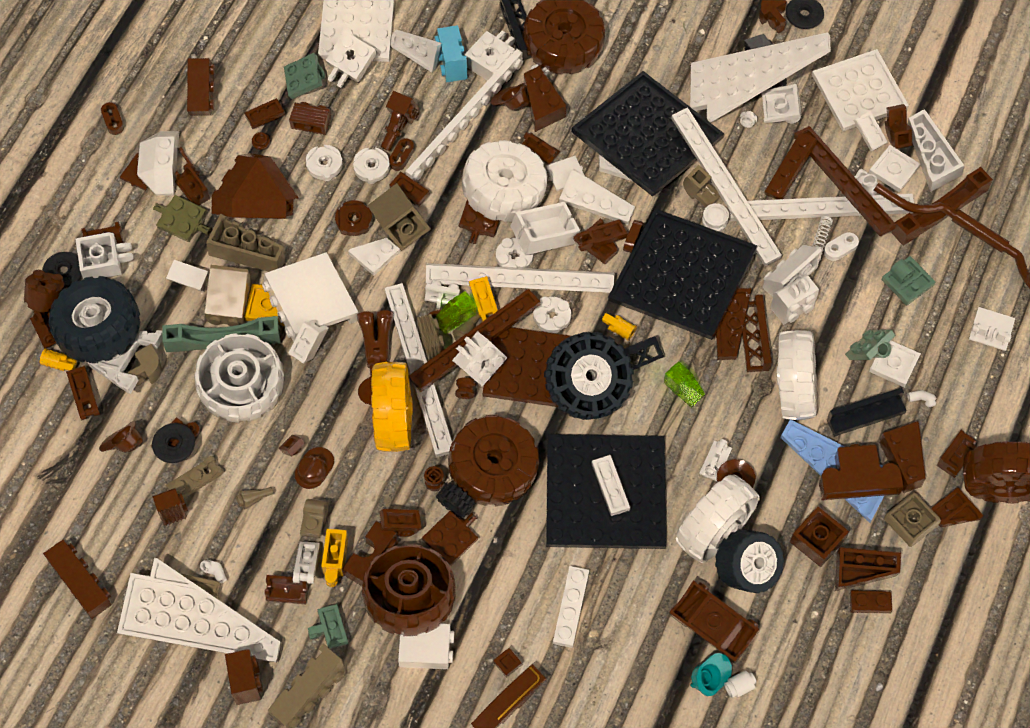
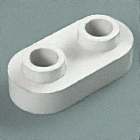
(842, 245)

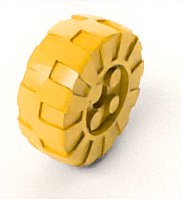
(391, 406)

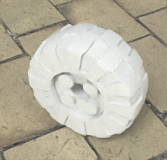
(503, 180)
(797, 375)
(239, 377)
(716, 516)

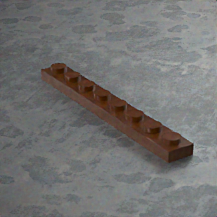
(849, 185)
(489, 328)

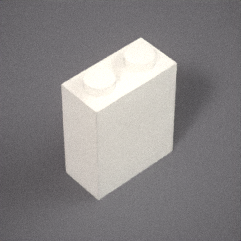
(427, 649)

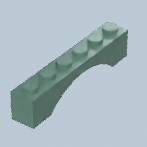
(187, 338)

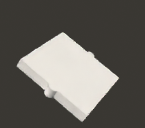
(561, 170)

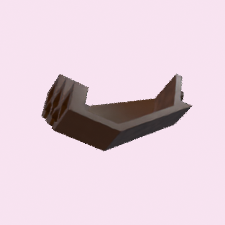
(254, 190)

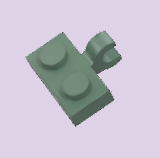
(330, 626)

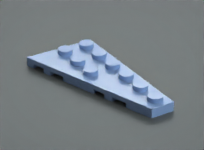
(820, 454)

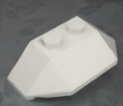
(159, 162)

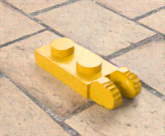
(483, 297)

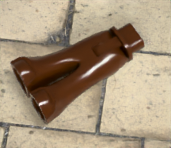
(377, 350)

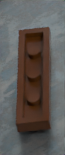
(790, 166)

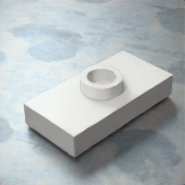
(870, 131)

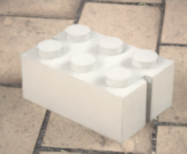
(544, 228)

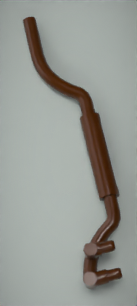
(964, 221)

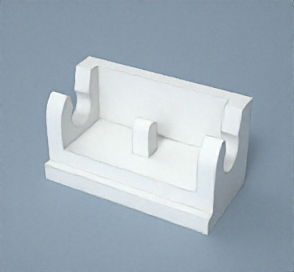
(188, 276)
(308, 341)

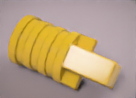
(619, 326)
(57, 360)

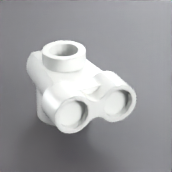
(867, 180)

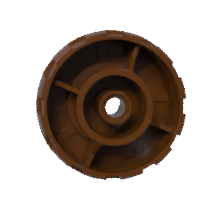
(564, 35)
(495, 441)
(998, 472)
(409, 590)

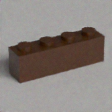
(77, 578)

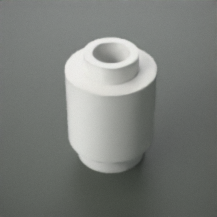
(740, 684)

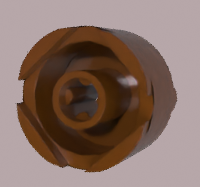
(42, 290)

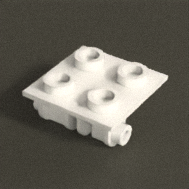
(992, 328)

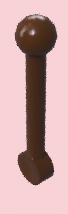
(181, 151)

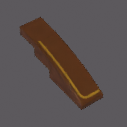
(510, 699)

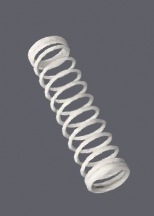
(823, 223)

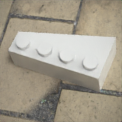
(934, 153)

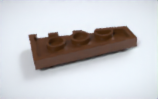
(731, 327)

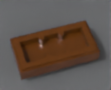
(264, 113)

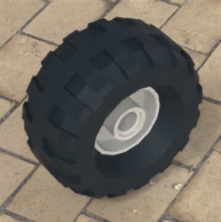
(94, 319)

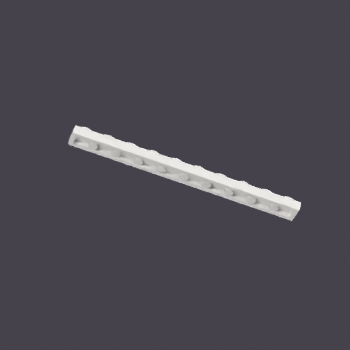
(468, 112)
(726, 186)
(817, 207)
(522, 277)
(415, 359)

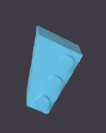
(451, 54)

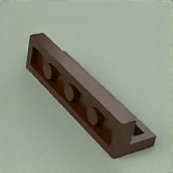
(762, 334)

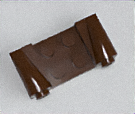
(715, 621)

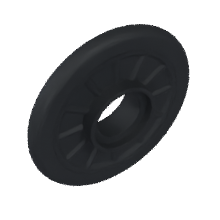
(801, 21)
(63, 259)
(173, 454)

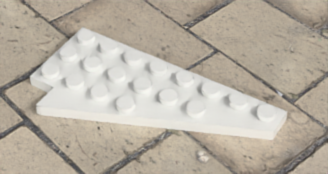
(735, 78)
(181, 613)

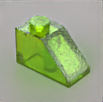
(456, 312)
(683, 384)

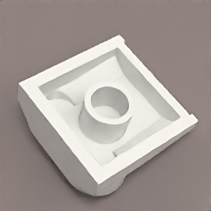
(782, 104)

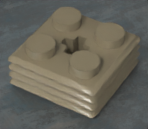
(430, 336)
(912, 508)

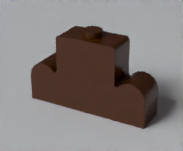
(859, 475)

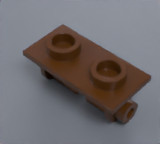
(541, 148)
(41, 324)

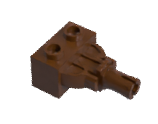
(403, 111)

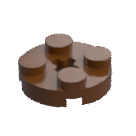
(350, 227)

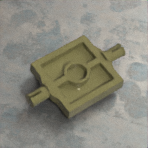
(182, 218)

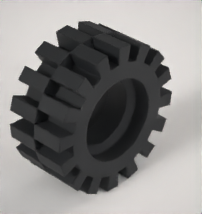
(455, 500)

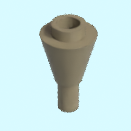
(465, 327)
(249, 497)

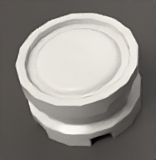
(715, 217)

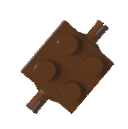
(477, 223)
(451, 537)

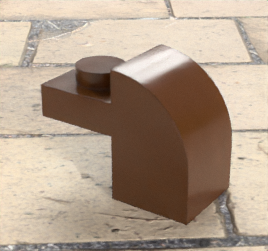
(771, 12)
(896, 127)

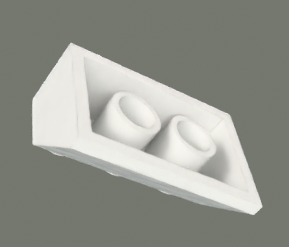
(800, 262)

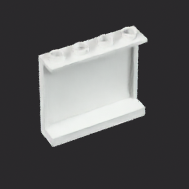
(308, 293)

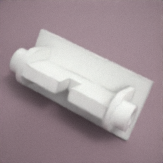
(716, 457)

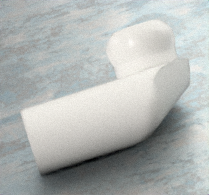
(922, 395)
(213, 568)

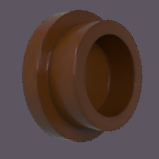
(260, 141)

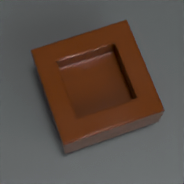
(292, 445)
(507, 662)

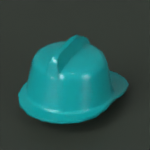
(711, 674)

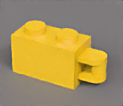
(334, 555)

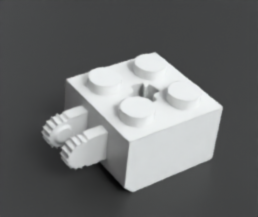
(489, 54)
(351, 68)
(100, 255)
(794, 299)
(479, 358)

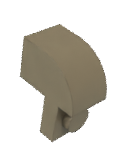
(697, 186)
(150, 365)
(314, 517)

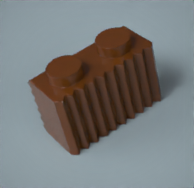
(310, 118)
(170, 506)

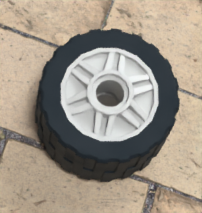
(749, 561)

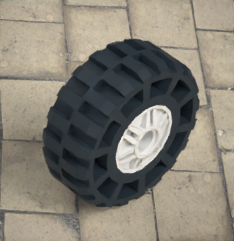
(568, 381)

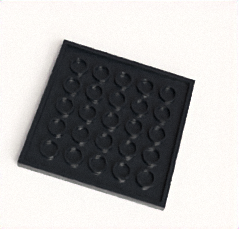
(638, 134)
(683, 273)
(577, 506)

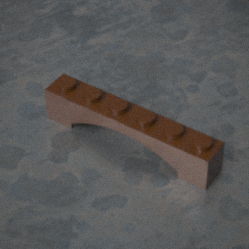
(969, 189)

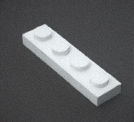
(571, 607)

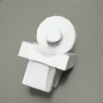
(439, 294)

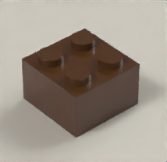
(819, 536)
(243, 676)

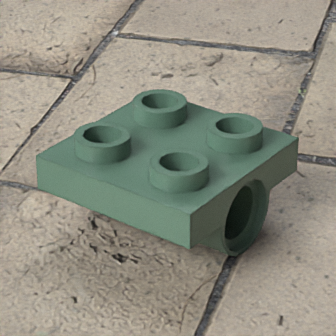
(303, 75)
(908, 280)
(868, 345)

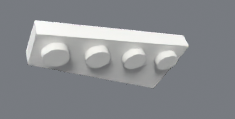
(593, 198)

